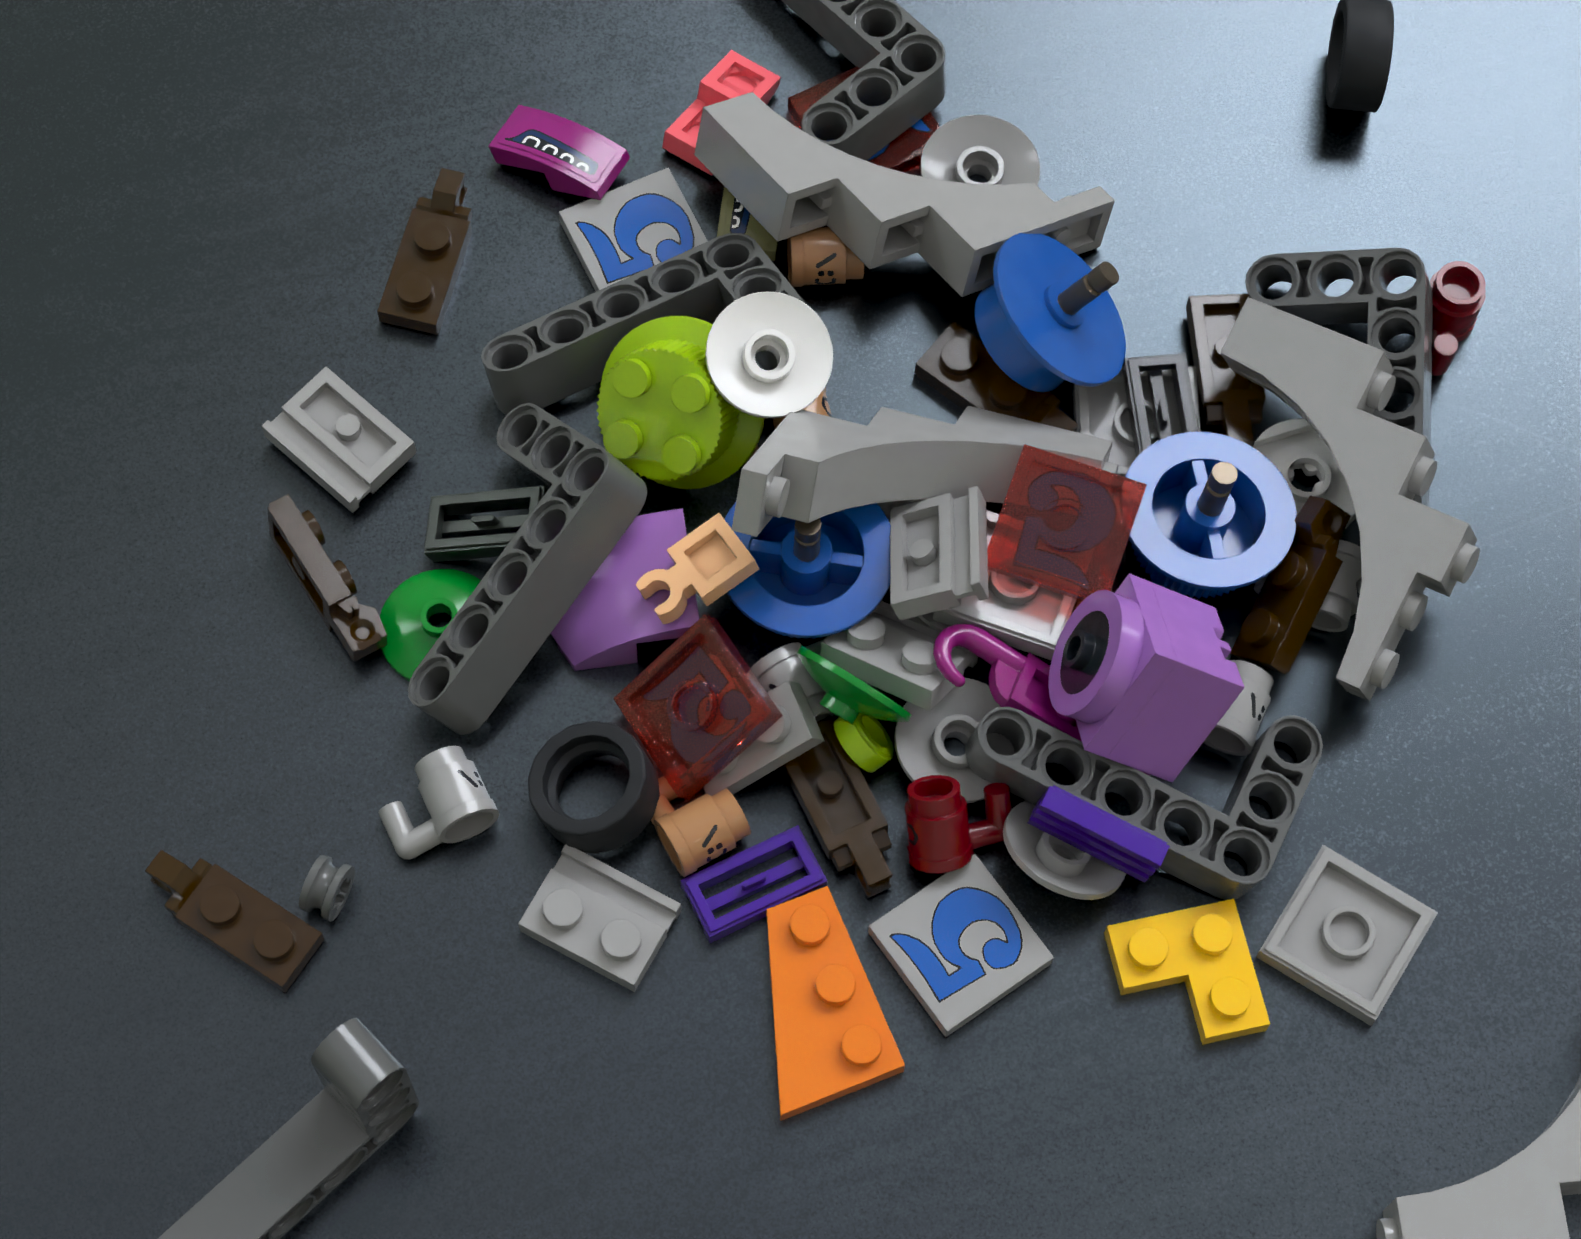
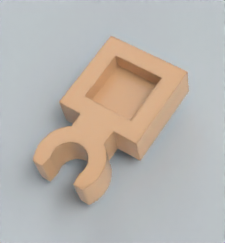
(706, 563)

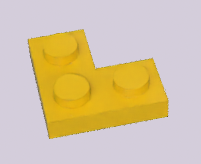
(1203, 950)

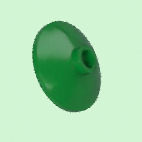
(410, 608)
(847, 694)

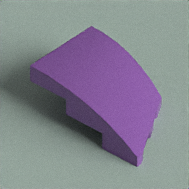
(610, 610)

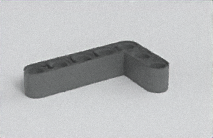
(898, 73)
(1364, 303)
(572, 344)
(536, 574)
(1154, 802)
(358, 1110)

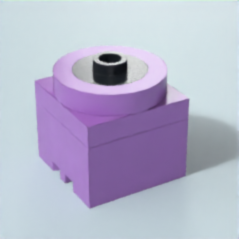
(1143, 675)

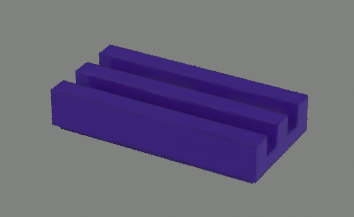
(1098, 833)
(742, 861)

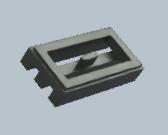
(476, 546)

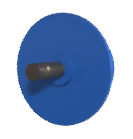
(1050, 316)

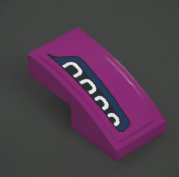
(565, 151)

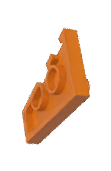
(824, 1008)

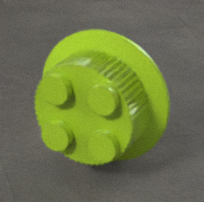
(665, 412)

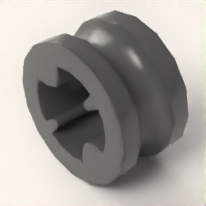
(326, 887)

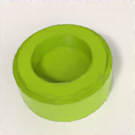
(865, 742)

